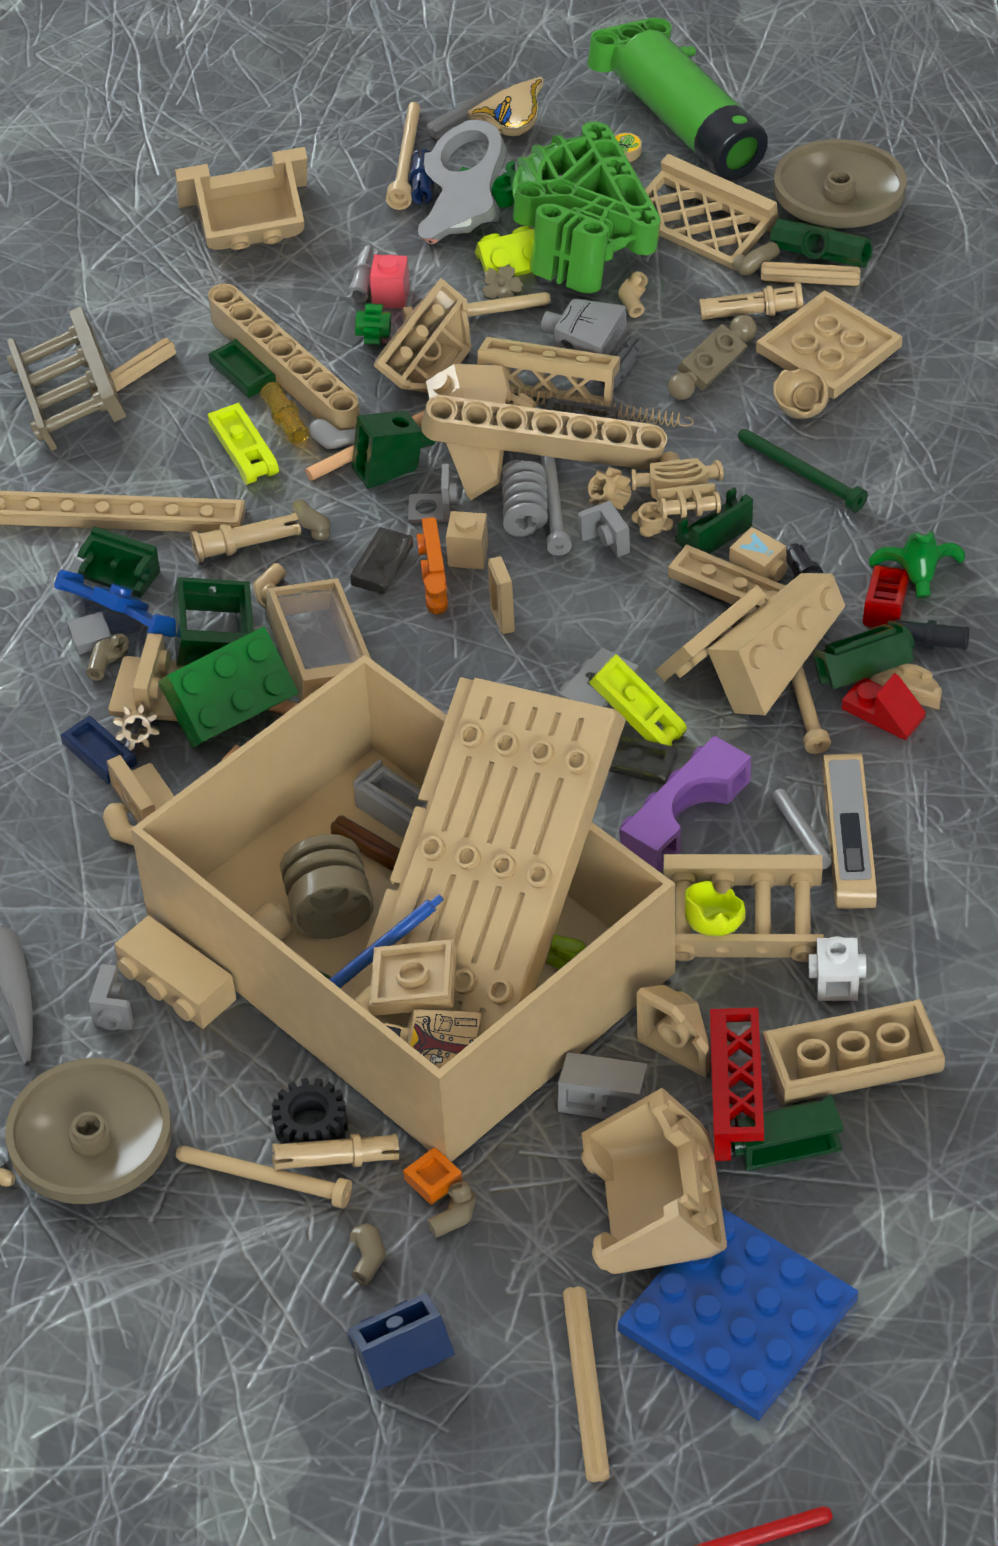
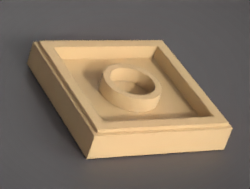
(413, 977)

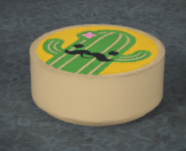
(630, 144)

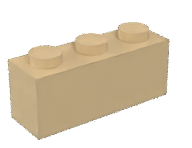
(175, 972)

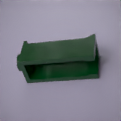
(864, 654)
(792, 1134)

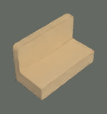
(139, 789)

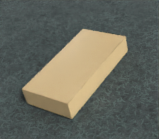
(501, 595)

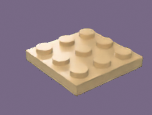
(831, 341)

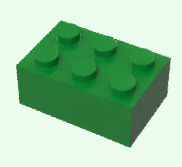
(228, 687)

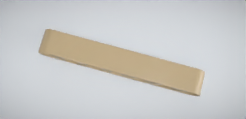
(290, 362)
(527, 430)

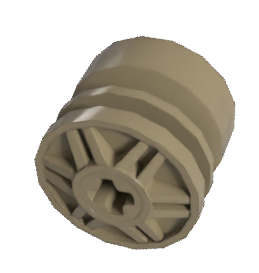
(326, 886)

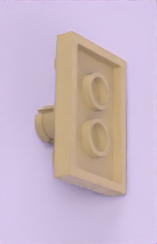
(696, 648)

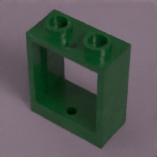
(196, 595)

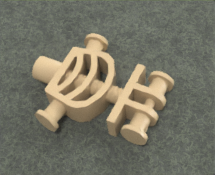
(681, 485)

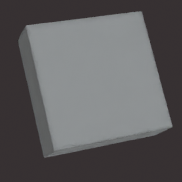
(88, 631)

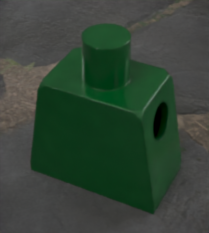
(386, 446)

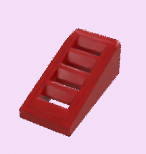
(885, 600)

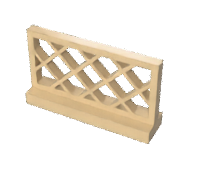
(716, 195)

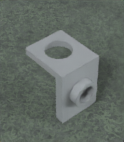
(441, 501)

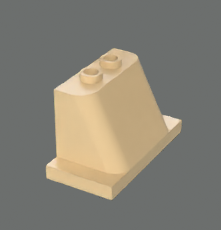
(247, 204)

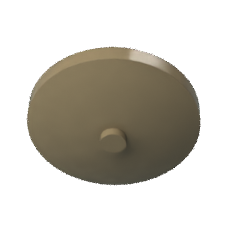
(840, 183)
(88, 1130)

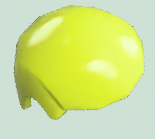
(711, 911)

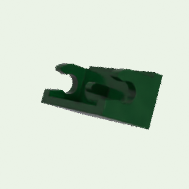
(720, 528)
(118, 561)

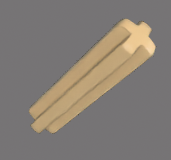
(810, 273)
(141, 364)

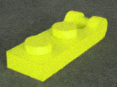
(243, 443)
(637, 702)

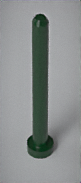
(853, 498)

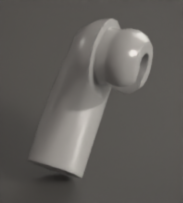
(330, 436)

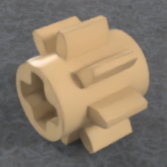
(610, 487)
(142, 735)

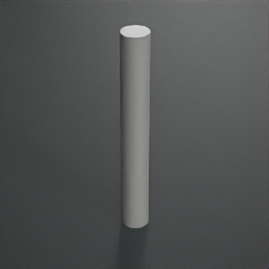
(800, 826)

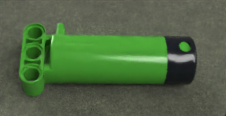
(680, 94)

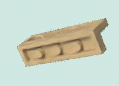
(555, 361)

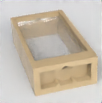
(314, 632)

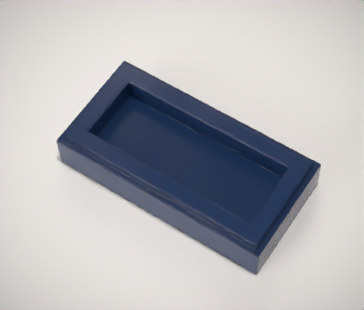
(95, 746)

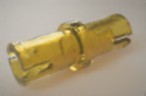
(284, 413)

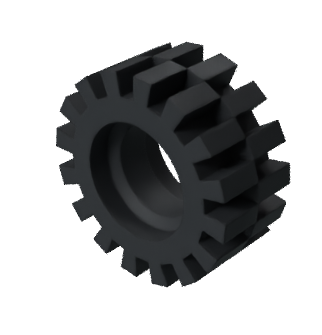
(309, 1098)

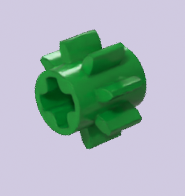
(373, 324)

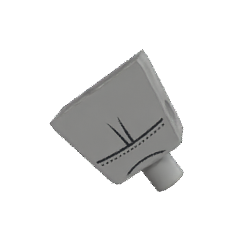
(587, 326)

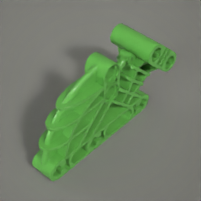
(585, 211)

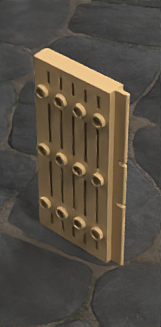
(499, 836)

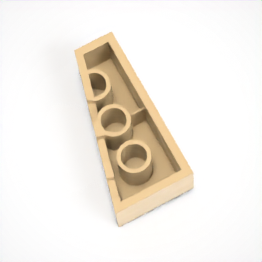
(774, 641)

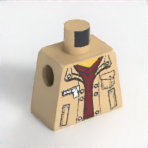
(439, 1033)

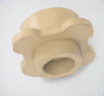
(650, 520)

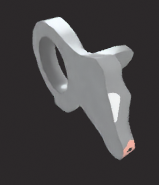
(465, 194)

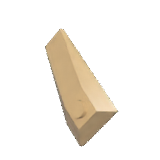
(476, 466)

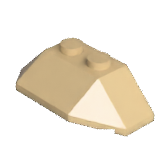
(428, 339)

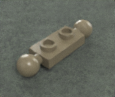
(712, 357)

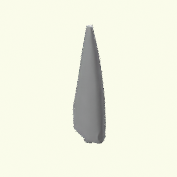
(15, 993)

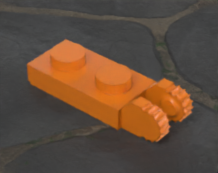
(432, 568)

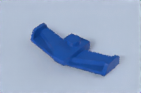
(117, 599)

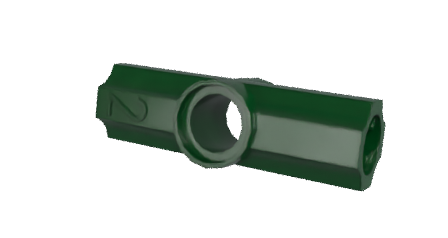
(837, 245)

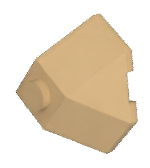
(673, 1027)

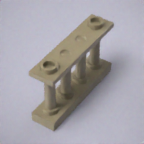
(96, 377)

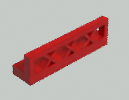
(722, 1083)

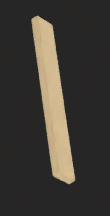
(119, 511)

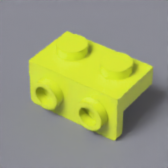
(507, 250)

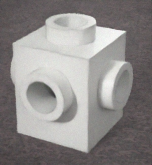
(837, 968)

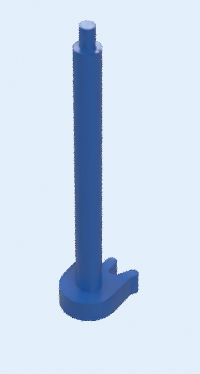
(388, 939)

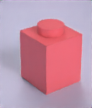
(390, 281)

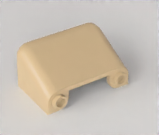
(656, 1185)

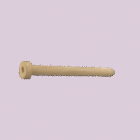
(499, 305)
(816, 739)
(338, 1192)

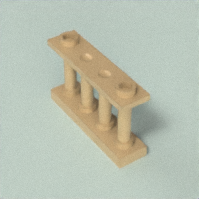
(761, 873)

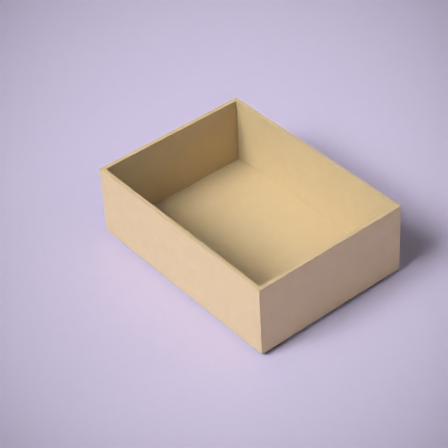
(218, 856)

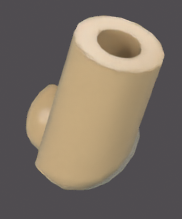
(631, 292)

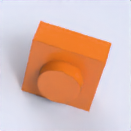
(432, 1175)

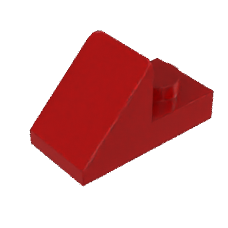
(885, 706)

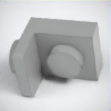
(608, 525)
(108, 1003)

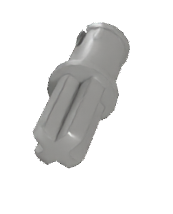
(360, 272)

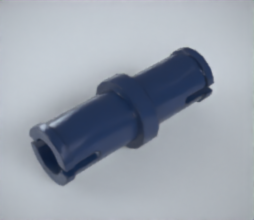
(419, 179)

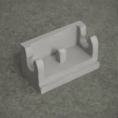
(599, 1085)

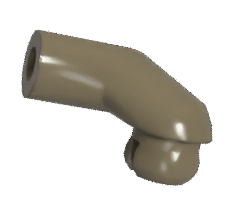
(458, 1211)

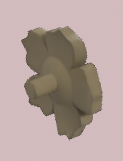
(501, 284)

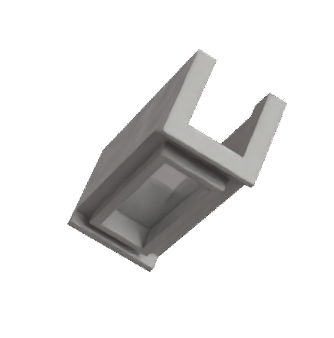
(386, 797)

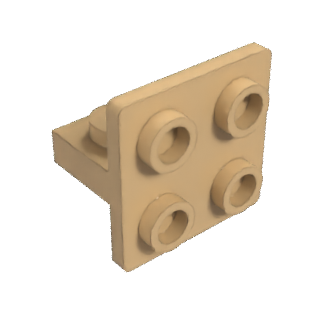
(139, 681)

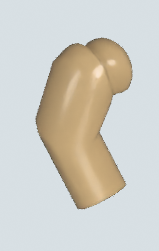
(268, 579)
(118, 823)

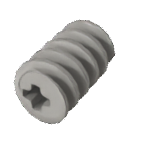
(524, 497)

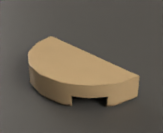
(917, 680)

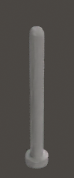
(558, 541)

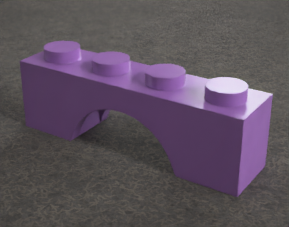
(711, 775)

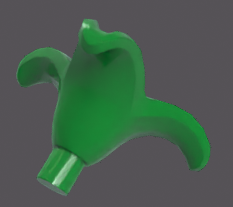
(919, 559)

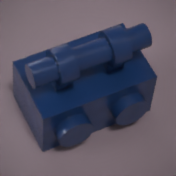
(401, 1341)

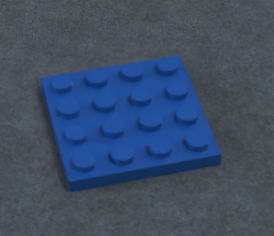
(740, 1317)

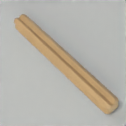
(586, 1384)

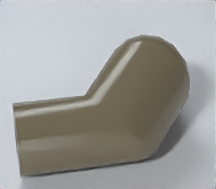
(753, 261)
(312, 520)
(105, 653)
(372, 1251)

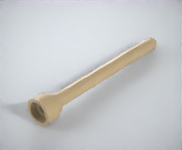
(399, 191)

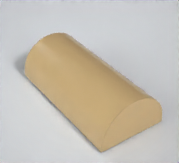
(851, 1052)

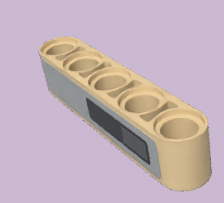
(849, 831)

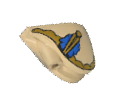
(511, 109)

